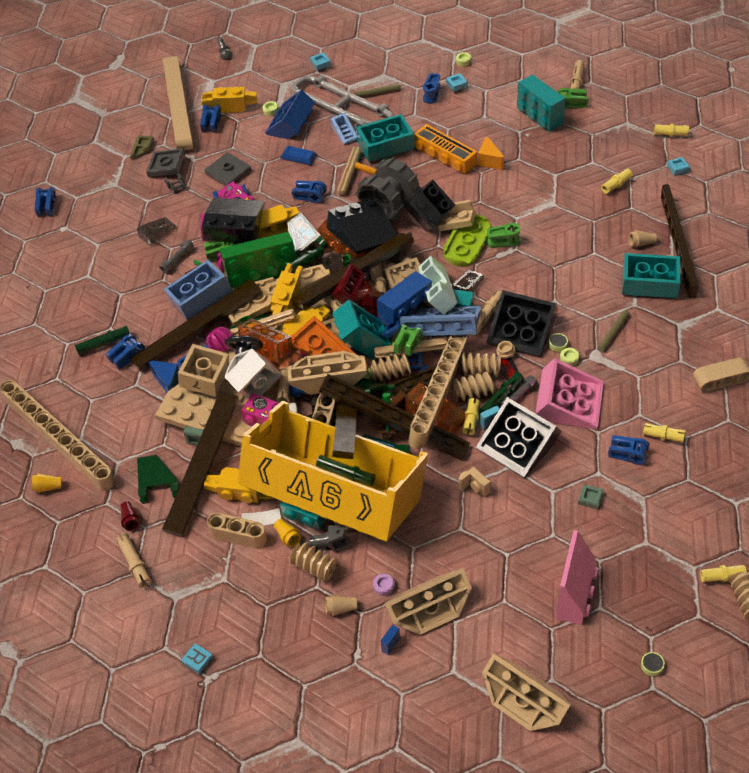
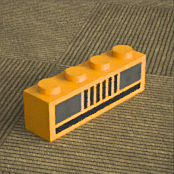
(445, 149)

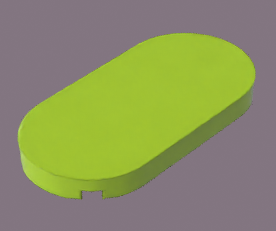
(467, 243)

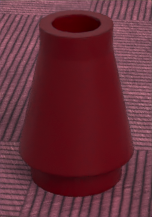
(129, 517)

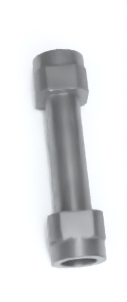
(167, 265)
(528, 384)

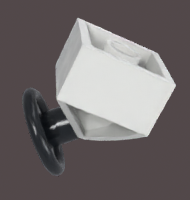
(249, 370)

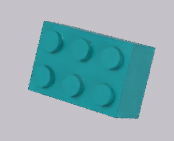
(540, 102)
(385, 137)
(651, 275)
(360, 329)

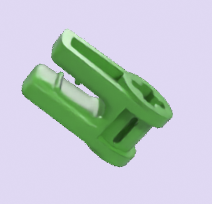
(574, 98)
(503, 236)
(212, 249)
(409, 338)

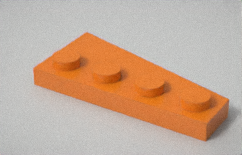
(317, 339)

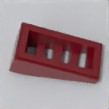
(341, 293)

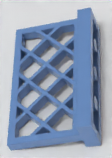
(454, 322)

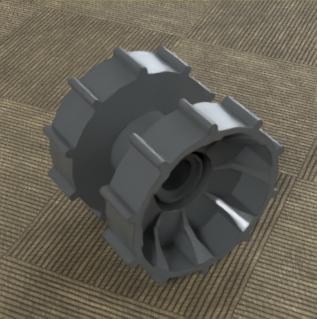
(389, 186)

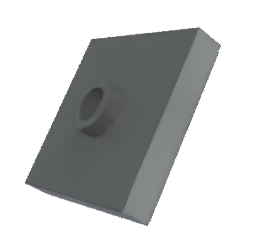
(166, 162)
(227, 169)

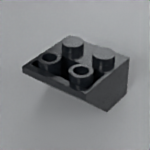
(429, 205)

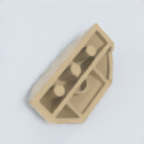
(312, 370)
(430, 602)
(523, 694)

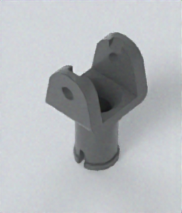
(332, 539)

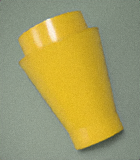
(45, 483)
(288, 534)

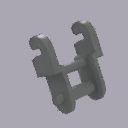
(170, 185)

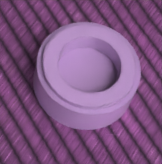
(383, 584)

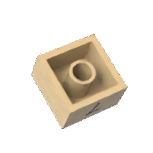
(203, 370)

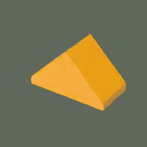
(490, 156)

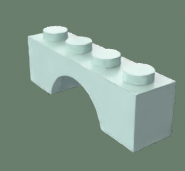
(441, 293)

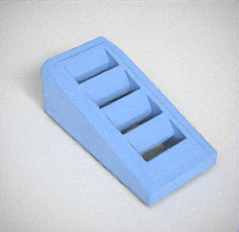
(340, 119)

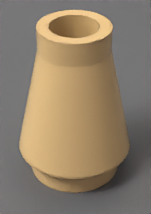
(641, 238)
(339, 604)

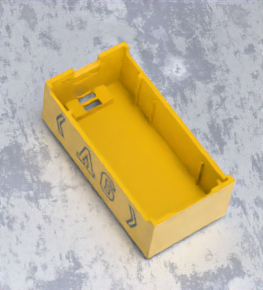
(282, 464)

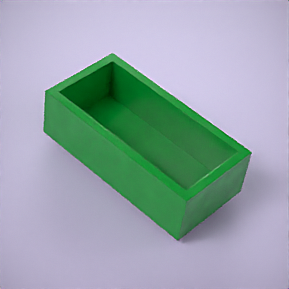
(257, 259)

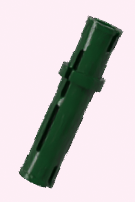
(308, 258)
(102, 340)
(514, 381)
(353, 473)

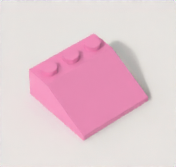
(569, 396)
(576, 582)

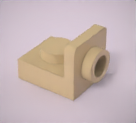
(476, 480)

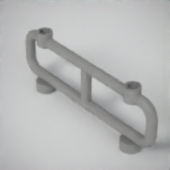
(321, 81)

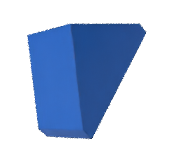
(165, 374)

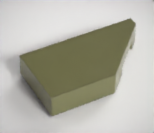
(142, 146)

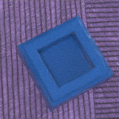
(390, 639)

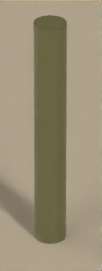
(380, 90)
(613, 331)

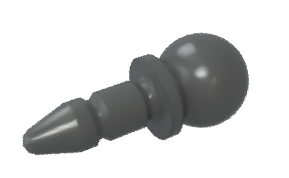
(225, 53)

